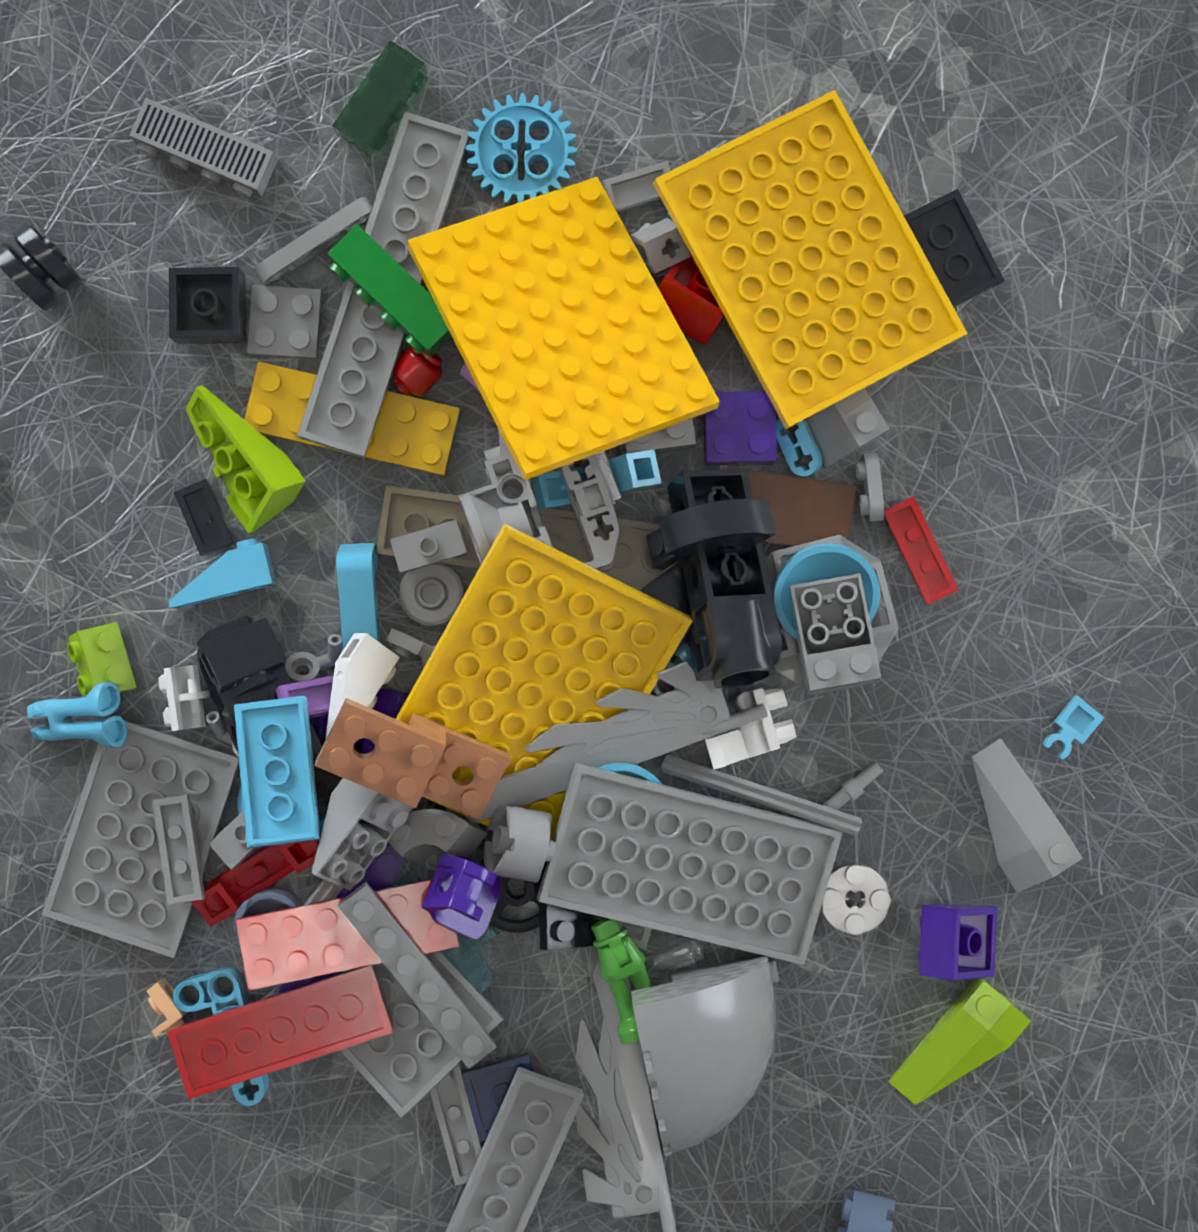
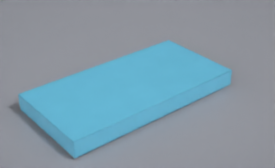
(277, 772)

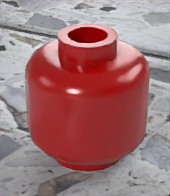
(416, 372)

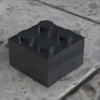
(207, 305)

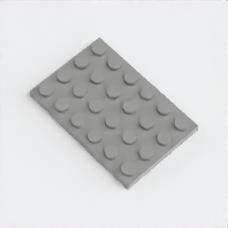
(112, 859)

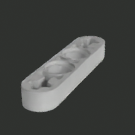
(313, 241)

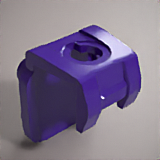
(462, 896)

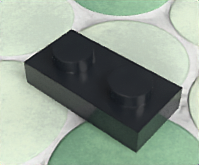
(203, 517)

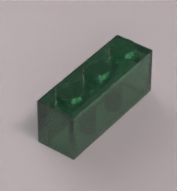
(381, 99)

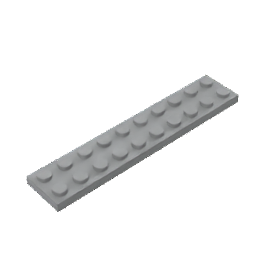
(361, 346)

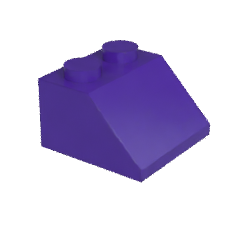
(957, 941)

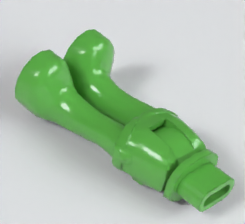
(618, 961)

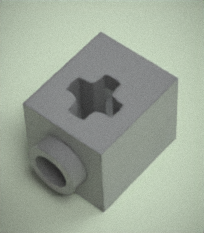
(660, 245)

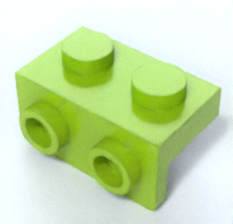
(100, 658)

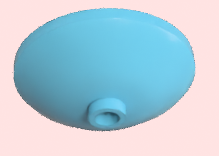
(817, 564)

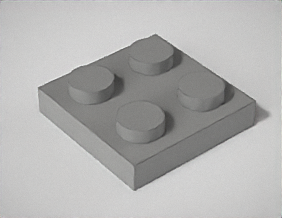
(284, 322)

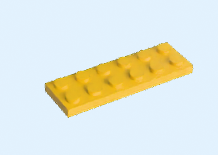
(407, 432)

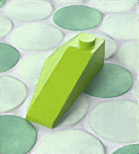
(254, 470)

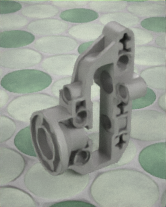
(489, 509)

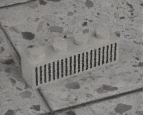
(204, 148)

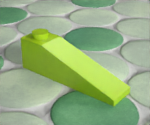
(964, 1038)

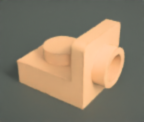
(162, 1002)

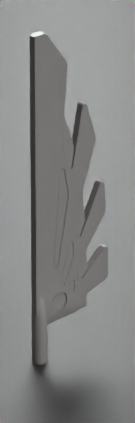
(642, 732)
(627, 1121)

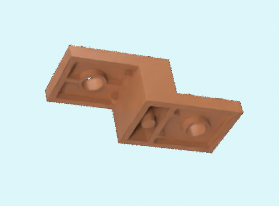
(412, 759)

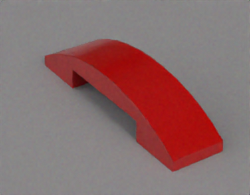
(253, 875)

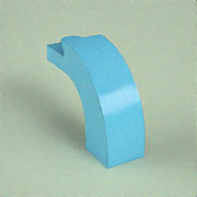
(631, 473)

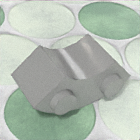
(435, 832)

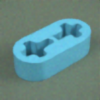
(791, 448)

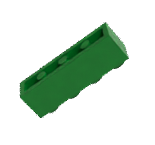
(390, 289)

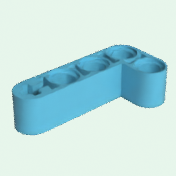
(358, 590)
(213, 997)

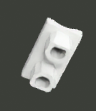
(184, 697)

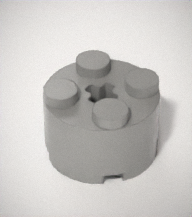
(519, 843)

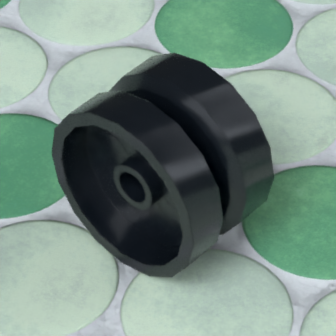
(36, 265)

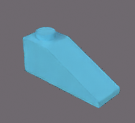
(232, 574)

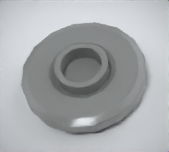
(431, 594)

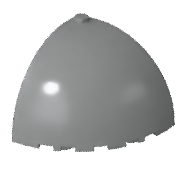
(706, 1045)

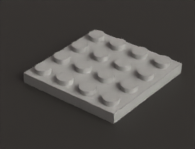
(415, 1056)

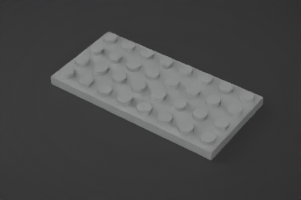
(689, 864)

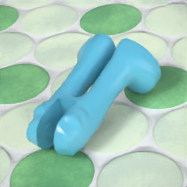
(100, 701)

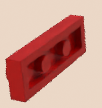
(919, 551)

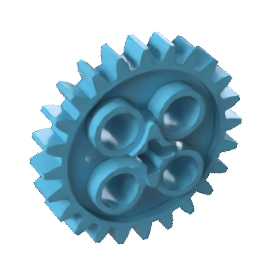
(491, 150)

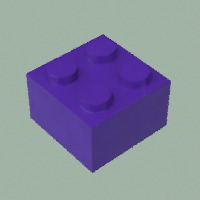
(740, 430)

